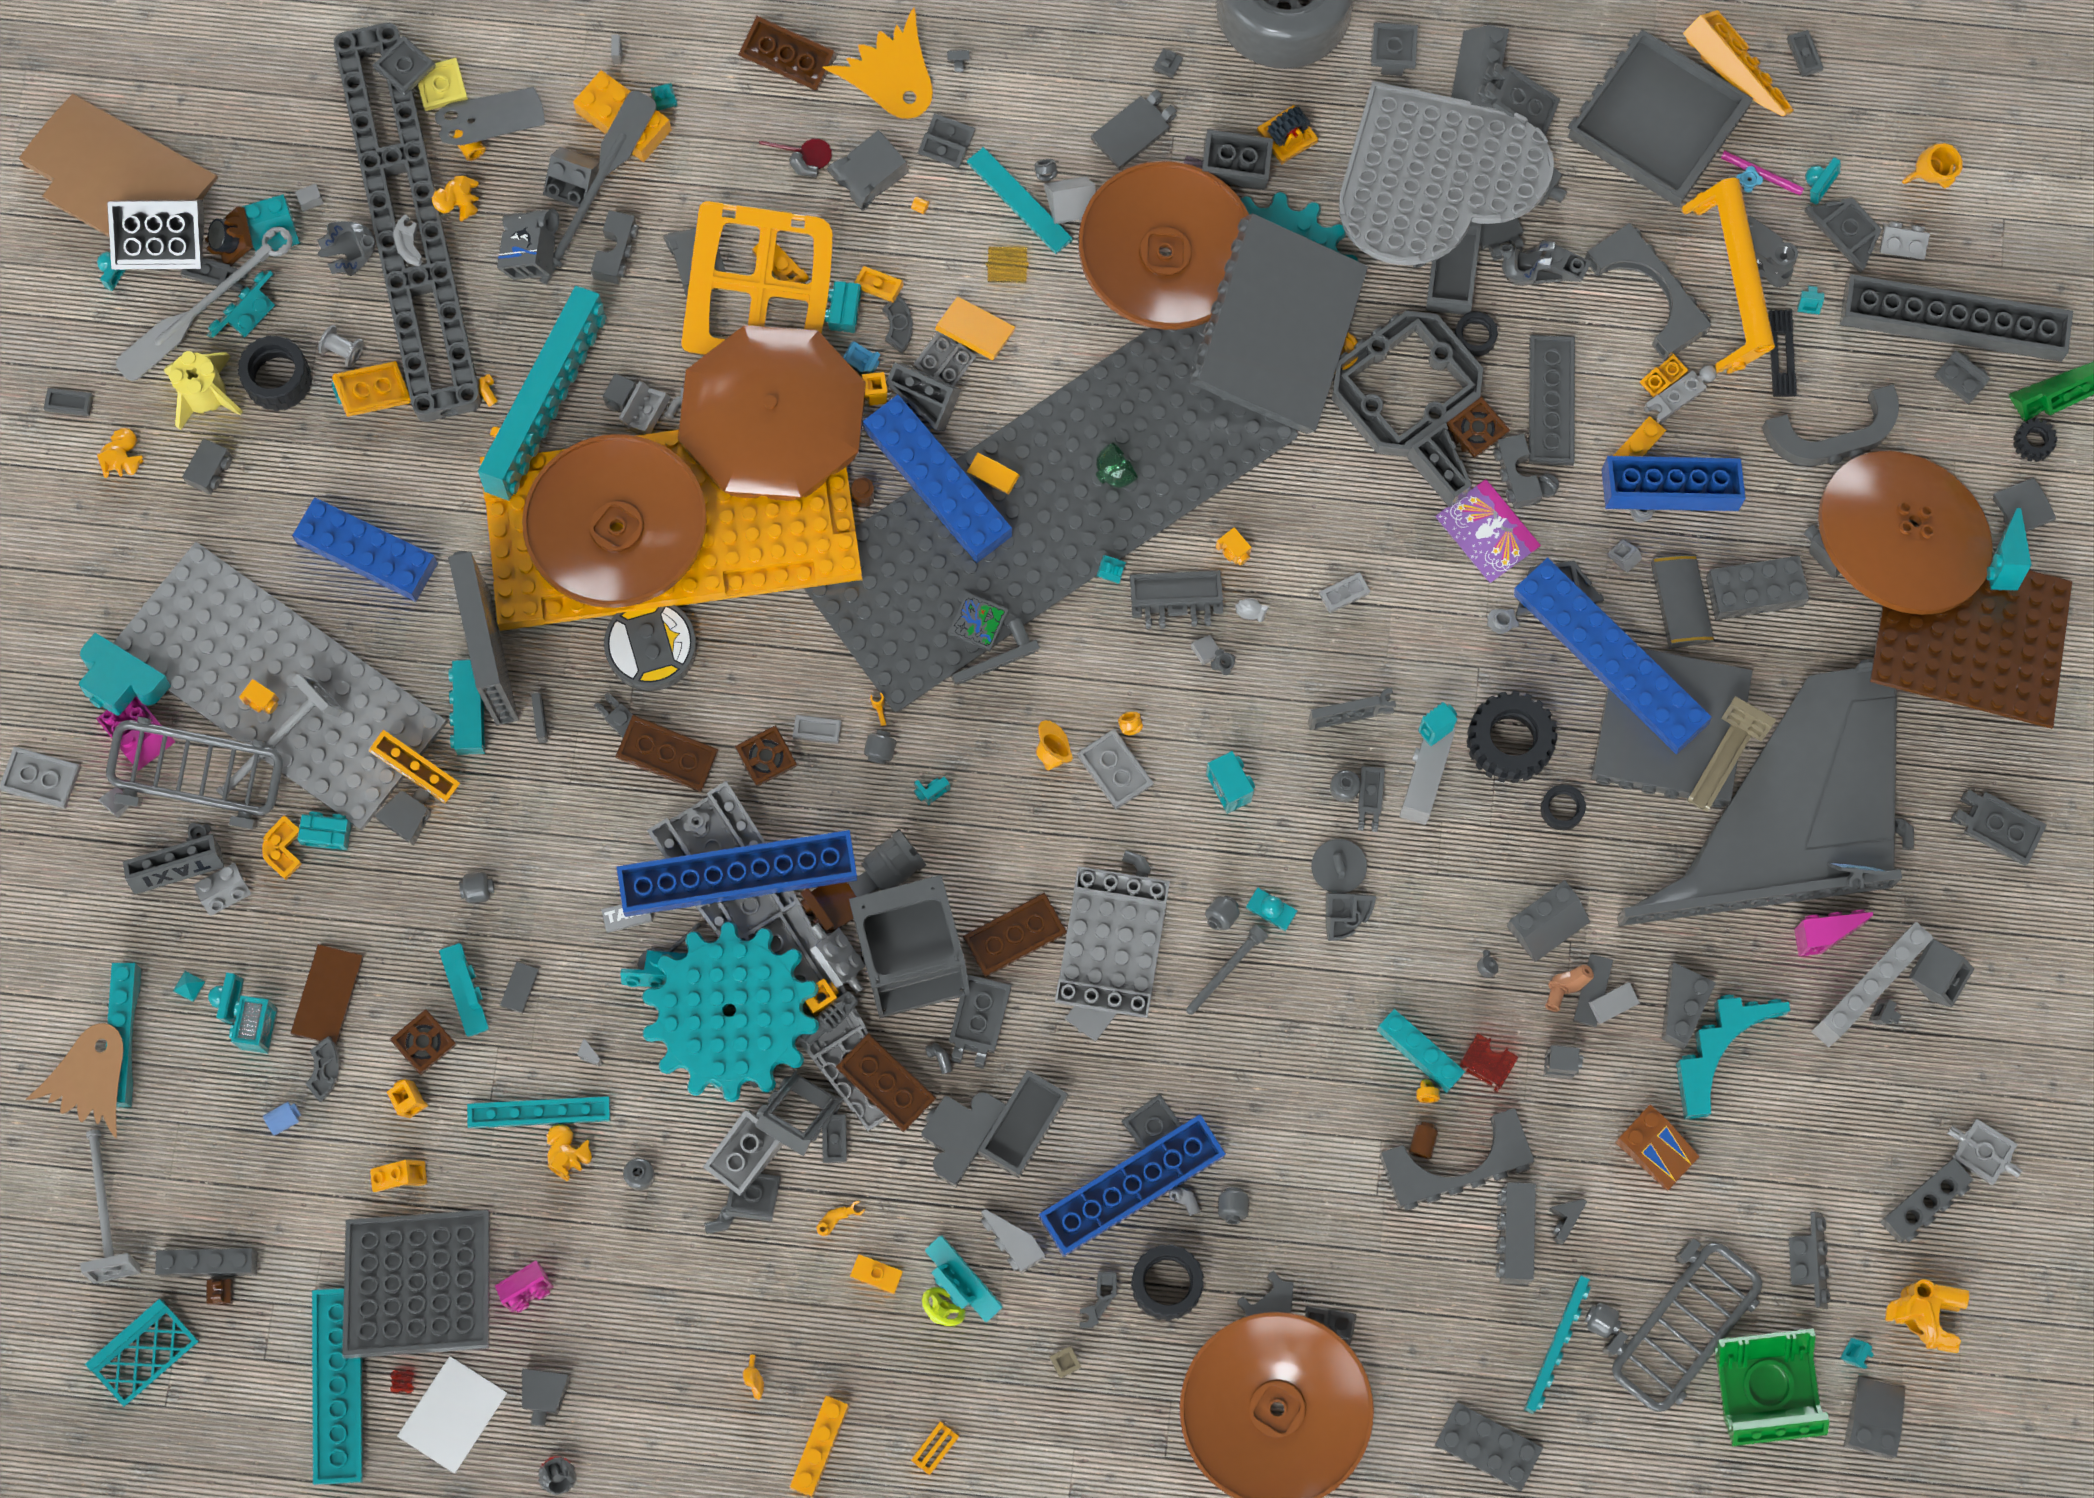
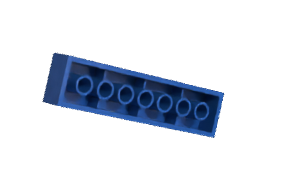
(937, 478)
(1131, 1185)

